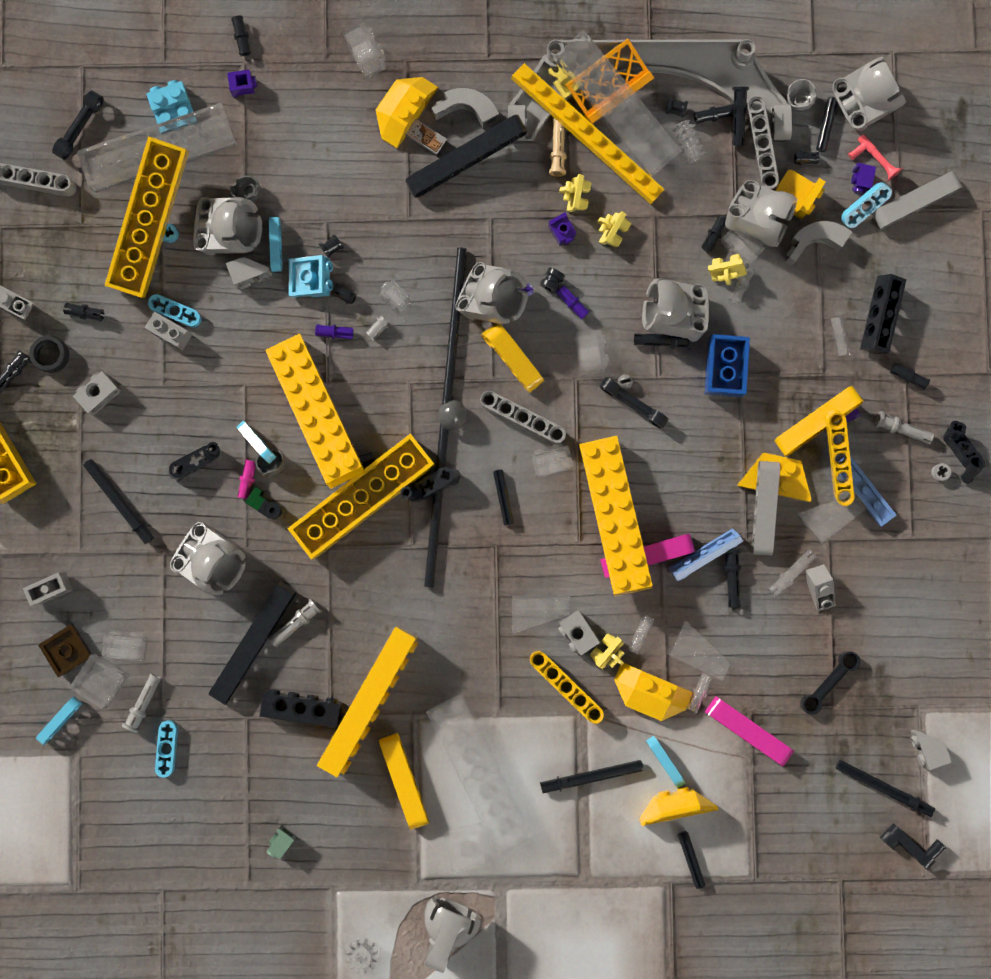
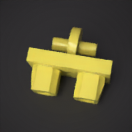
(573, 191)
(610, 226)
(729, 270)
(614, 645)

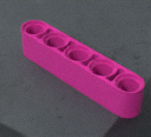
(662, 551)
(749, 731)

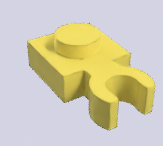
(560, 83)

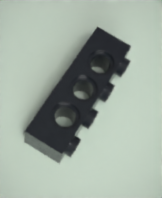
(883, 314)
(270, 708)

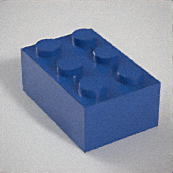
(727, 365)

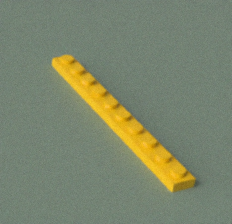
(587, 133)

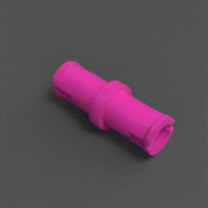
(246, 479)

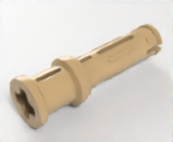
(558, 155)

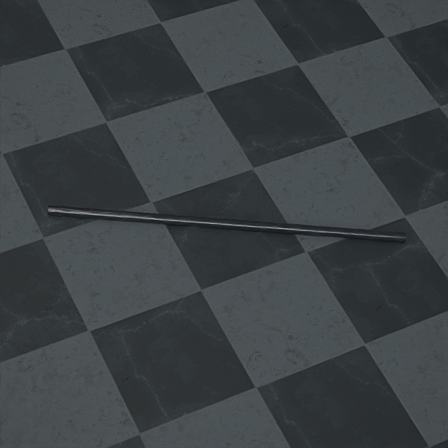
(443, 433)

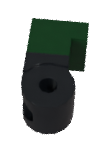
(263, 506)

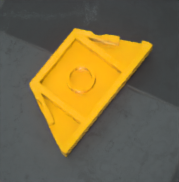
(791, 479)

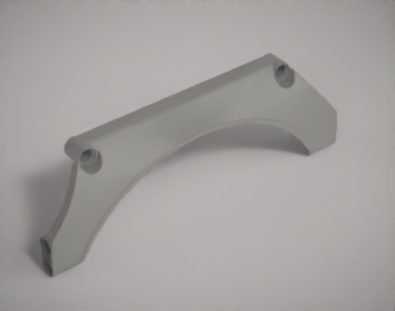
(708, 62)

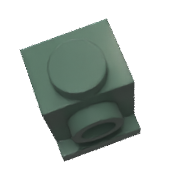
(281, 842)

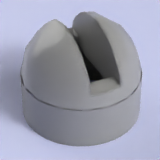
(627, 385)

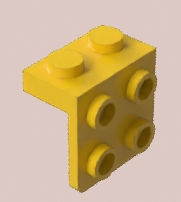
(803, 190)

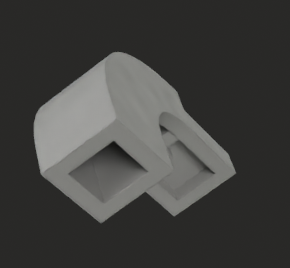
(467, 100)
(819, 232)

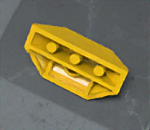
(402, 106)
(650, 694)
(676, 805)

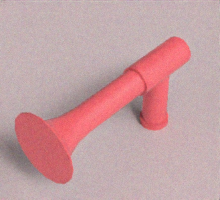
(867, 145)

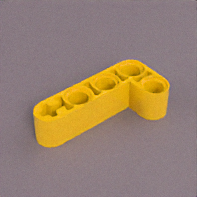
(513, 356)

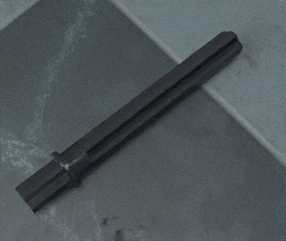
(118, 501)
(591, 776)
(909, 800)

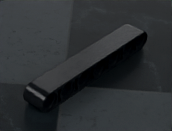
(466, 156)
(252, 643)

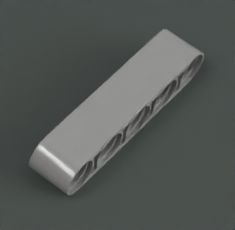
(759, 134)
(37, 180)
(917, 200)
(516, 409)
(765, 508)

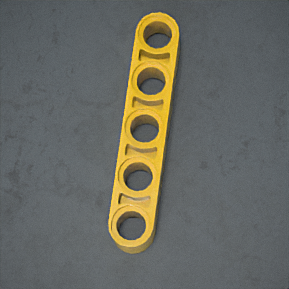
(816, 421)
(844, 465)
(570, 695)
(404, 781)

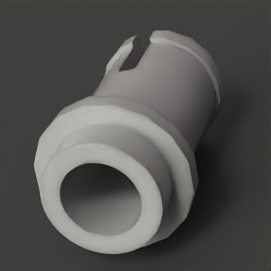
(377, 327)

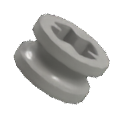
(946, 474)

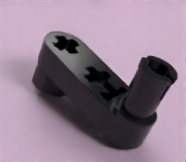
(957, 440)
(187, 468)
(417, 493)
(894, 836)

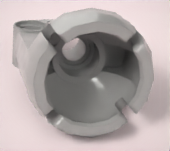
(869, 93)
(755, 212)
(226, 226)
(492, 294)
(680, 309)
(208, 560)
(449, 927)

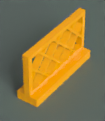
(635, 82)

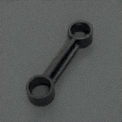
(91, 104)
(653, 416)
(830, 682)

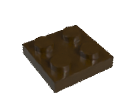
(65, 650)

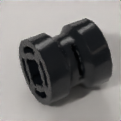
(551, 281)

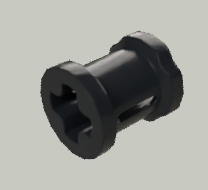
(676, 107)
(331, 246)

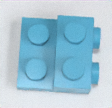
(169, 101)
(310, 276)

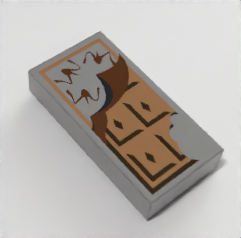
(426, 137)

